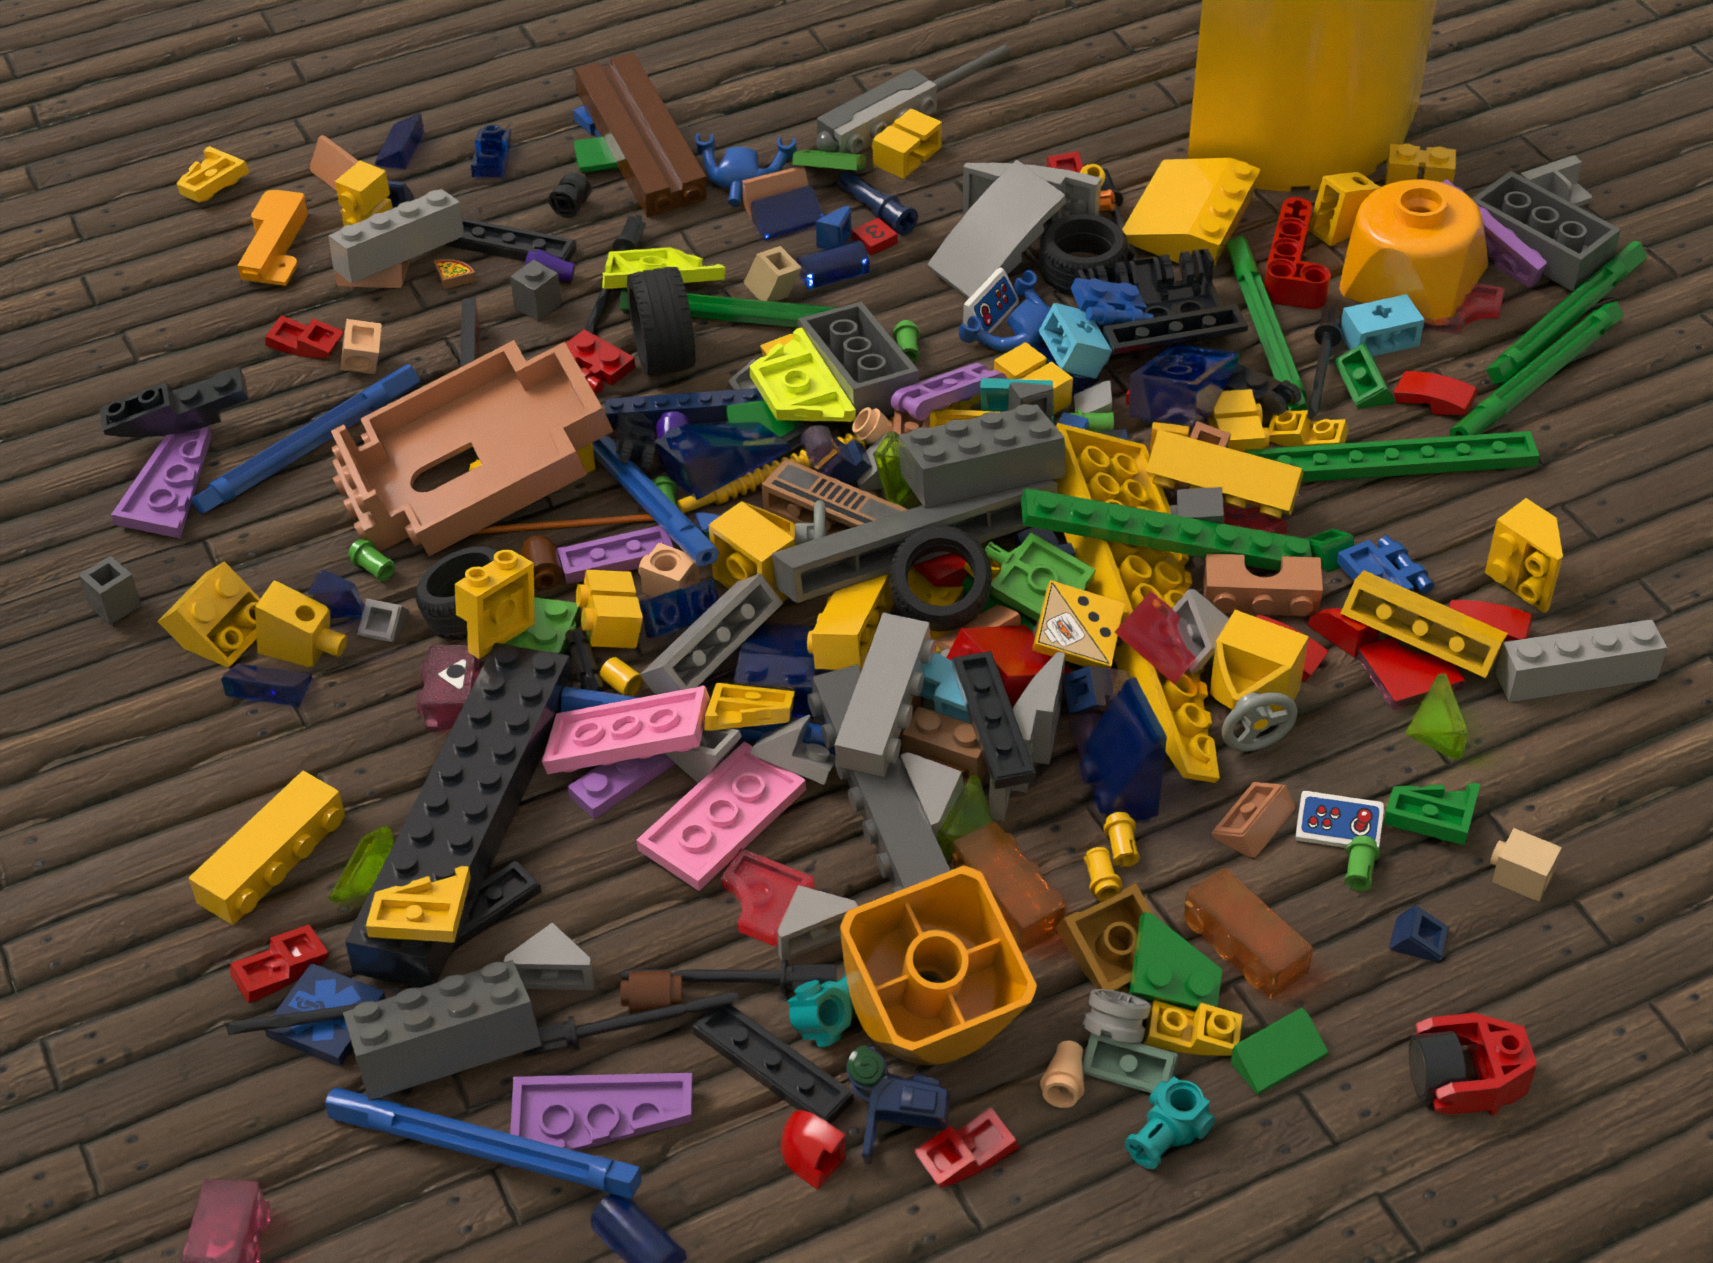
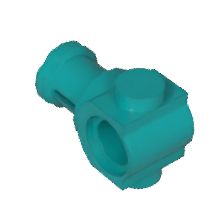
(821, 1010)
(1168, 1125)

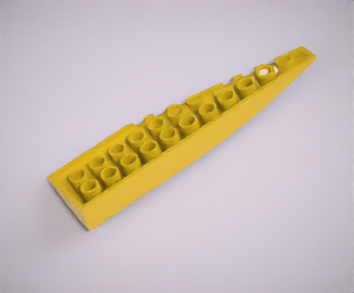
(1115, 473)

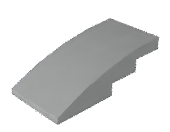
(1080, 189)
(996, 229)
(1037, 718)

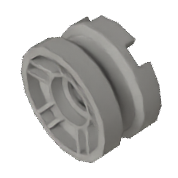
(1116, 1015)

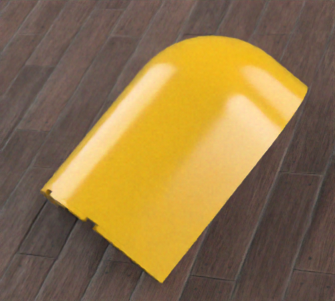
(1307, 84)

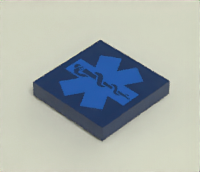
(319, 990)

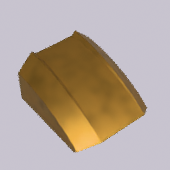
(1106, 938)

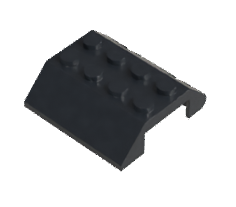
(1181, 309)

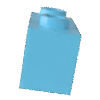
(1383, 325)
(1075, 341)

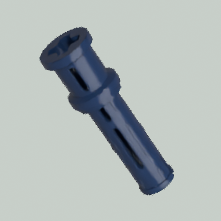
(885, 207)

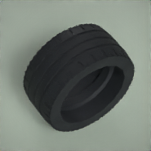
(661, 320)

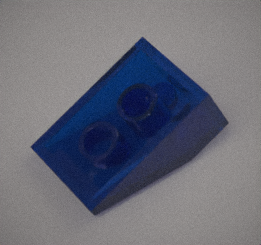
(1180, 384)
(717, 453)
(779, 659)
(1126, 756)

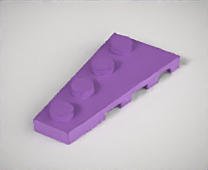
(1510, 252)
(164, 488)
(598, 1109)

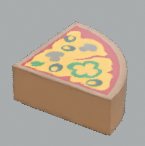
(454, 273)

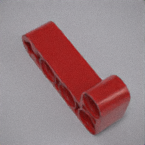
(1287, 276)

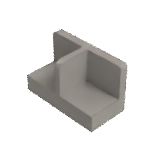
(1561, 179)

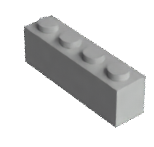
(396, 235)
(713, 636)
(1580, 660)
(884, 695)

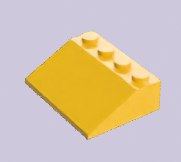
(1191, 206)

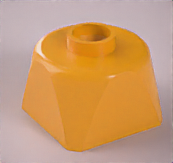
(1417, 243)
(944, 931)

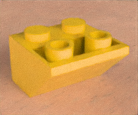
(1526, 553)
(214, 616)

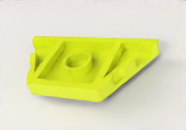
(623, 263)
(800, 383)

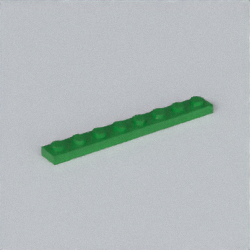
(1408, 456)
(1157, 529)

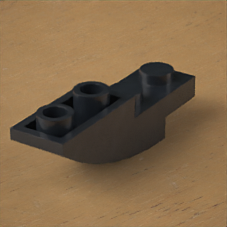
(164, 412)

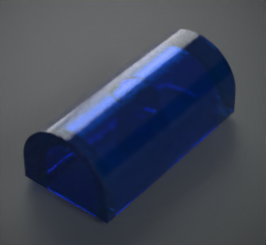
(834, 264)
(633, 1232)

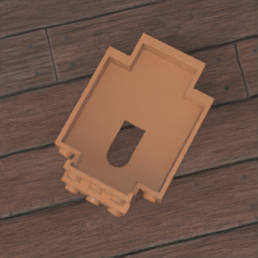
(514, 414)

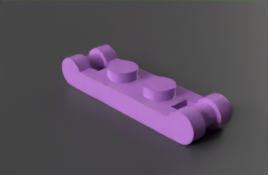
(942, 390)

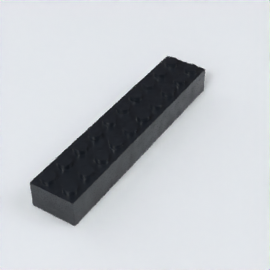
(466, 801)

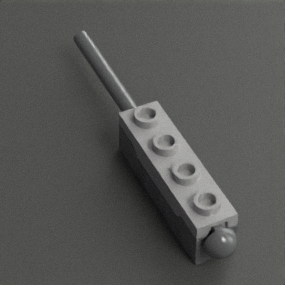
(858, 121)

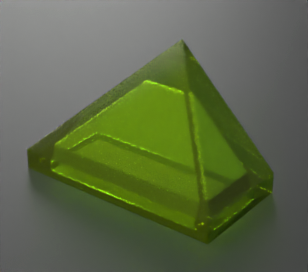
(888, 466)
(1440, 721)
(965, 817)
(363, 865)

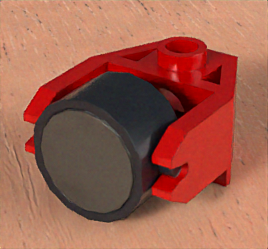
(1498, 1053)

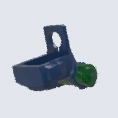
(893, 1098)

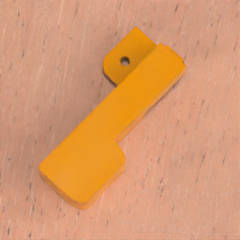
(276, 224)

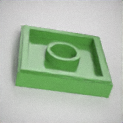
(829, 159)

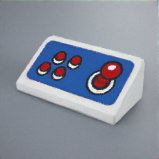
(991, 301)
(1337, 819)

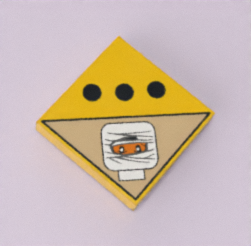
(1078, 625)

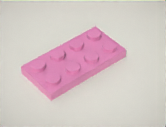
(626, 730)
(720, 816)

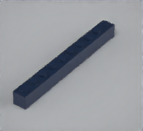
(697, 407)

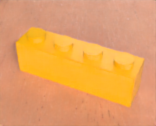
(1241, 475)
(1424, 623)
(849, 624)
(267, 847)

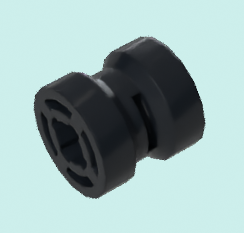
(570, 195)

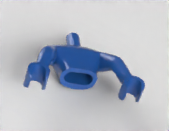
(739, 165)
(1024, 320)

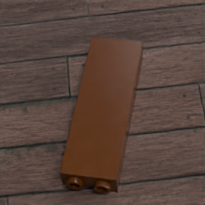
(641, 134)

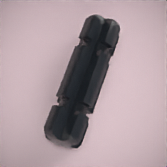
(583, 660)

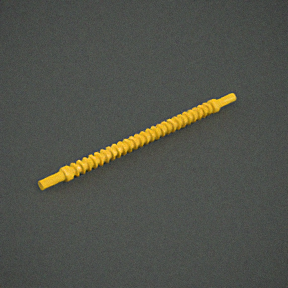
(757, 478)

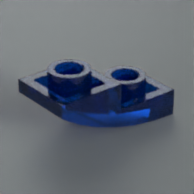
(492, 151)
(677, 607)

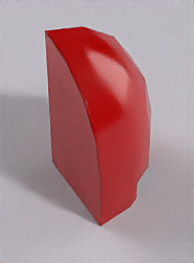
(1342, 630)
(812, 1147)

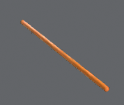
(565, 523)

